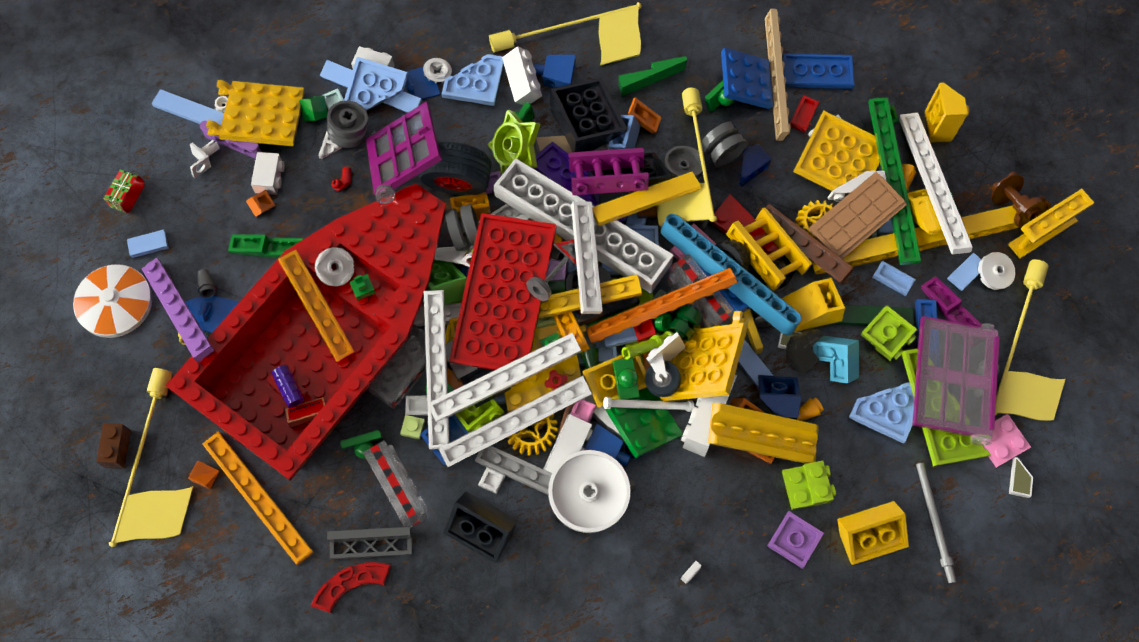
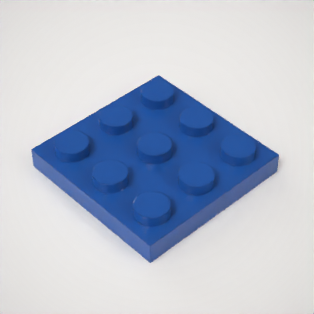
(746, 78)

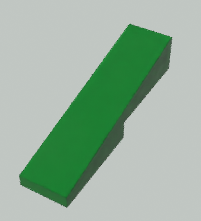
(659, 70)
(260, 245)

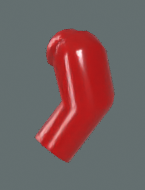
(341, 184)

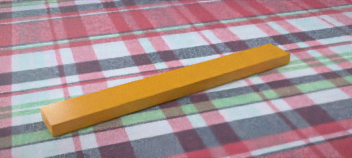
(258, 498)

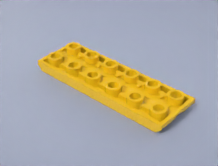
(763, 433)

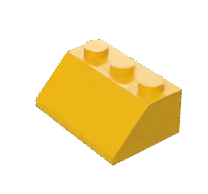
(945, 114)
(873, 532)

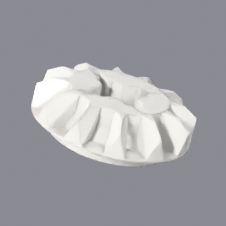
(435, 64)

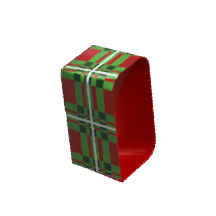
(124, 191)

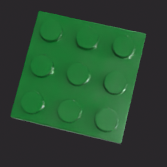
(644, 427)

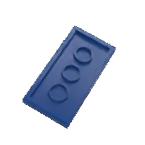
(818, 70)

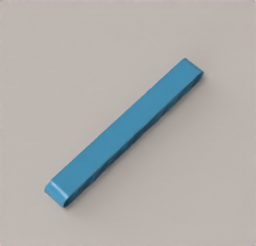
(747, 288)

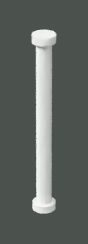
(608, 403)

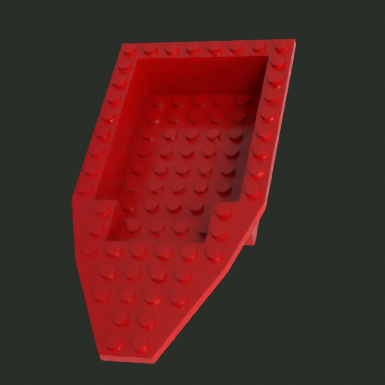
(273, 329)

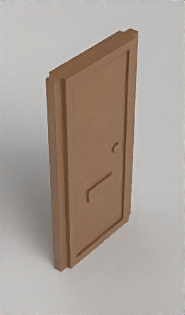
(857, 216)

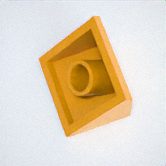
(479, 202)

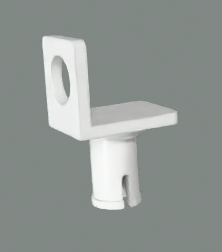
(203, 156)

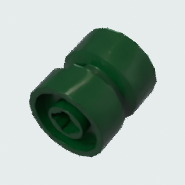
(686, 321)

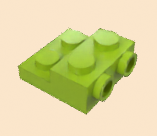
(889, 333)
(474, 418)
(809, 485)

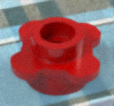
(555, 376)

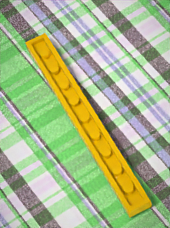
(570, 300)

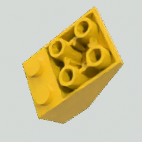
(923, 211)
(817, 304)

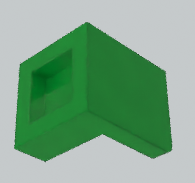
(313, 108)

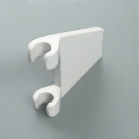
(450, 254)

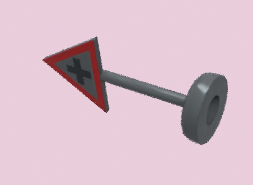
(538, 286)

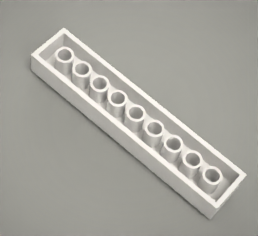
(615, 242)

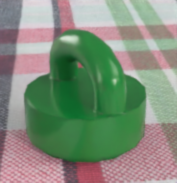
(662, 322)

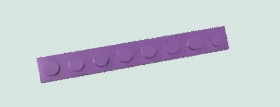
(178, 310)

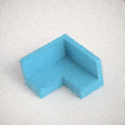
(842, 355)

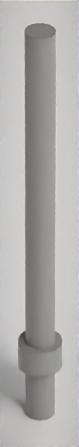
(946, 561)

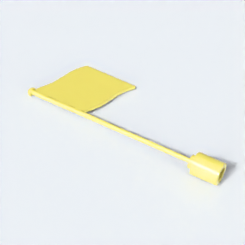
(617, 34)
(697, 204)
(1025, 392)
(151, 512)

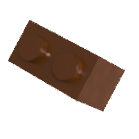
(113, 445)

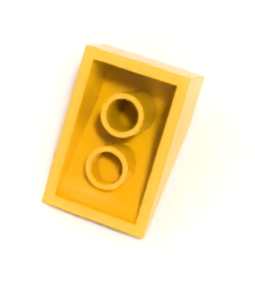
(602, 379)

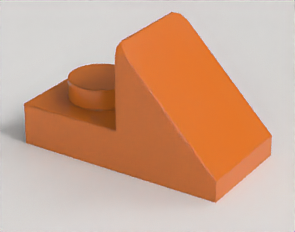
(645, 116)

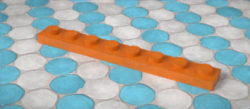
(661, 305)

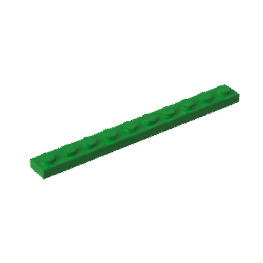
(891, 164)

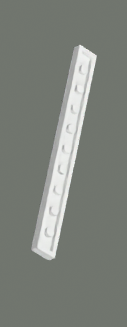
(935, 184)

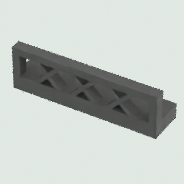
(370, 535)

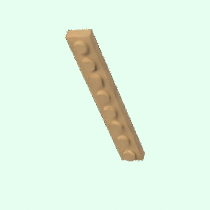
(778, 80)

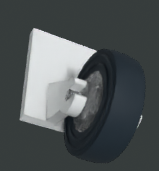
(662, 376)

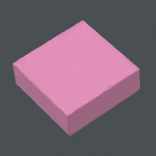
(583, 410)

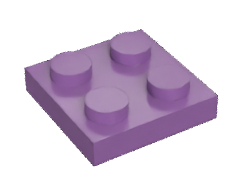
(795, 539)

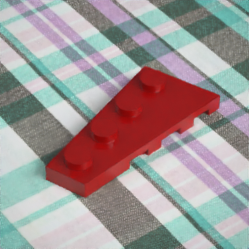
(733, 211)

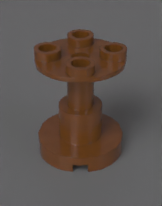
(1026, 208)

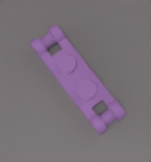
(247, 148)

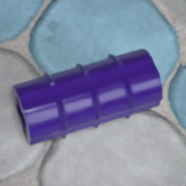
(287, 386)

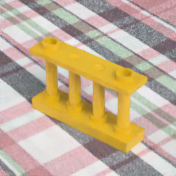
(1050, 223)
(759, 259)

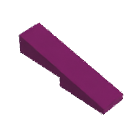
(948, 302)

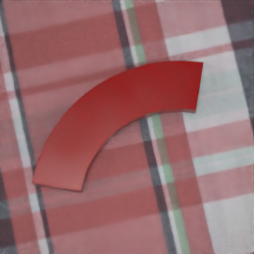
(347, 580)

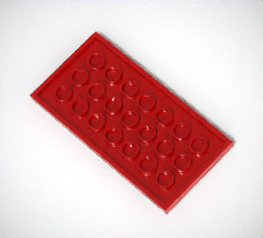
(497, 309)

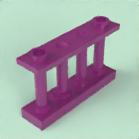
(608, 160)

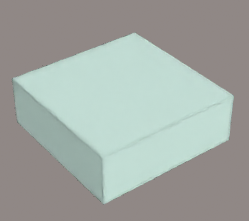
(332, 98)

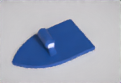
(419, 86)
(210, 311)

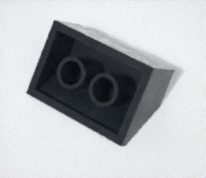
(480, 526)

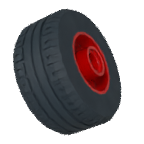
(461, 170)

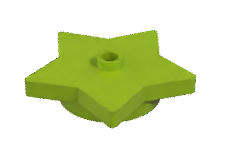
(514, 141)

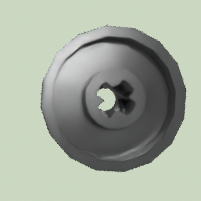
(347, 124)
(724, 144)
(682, 161)
(462, 226)

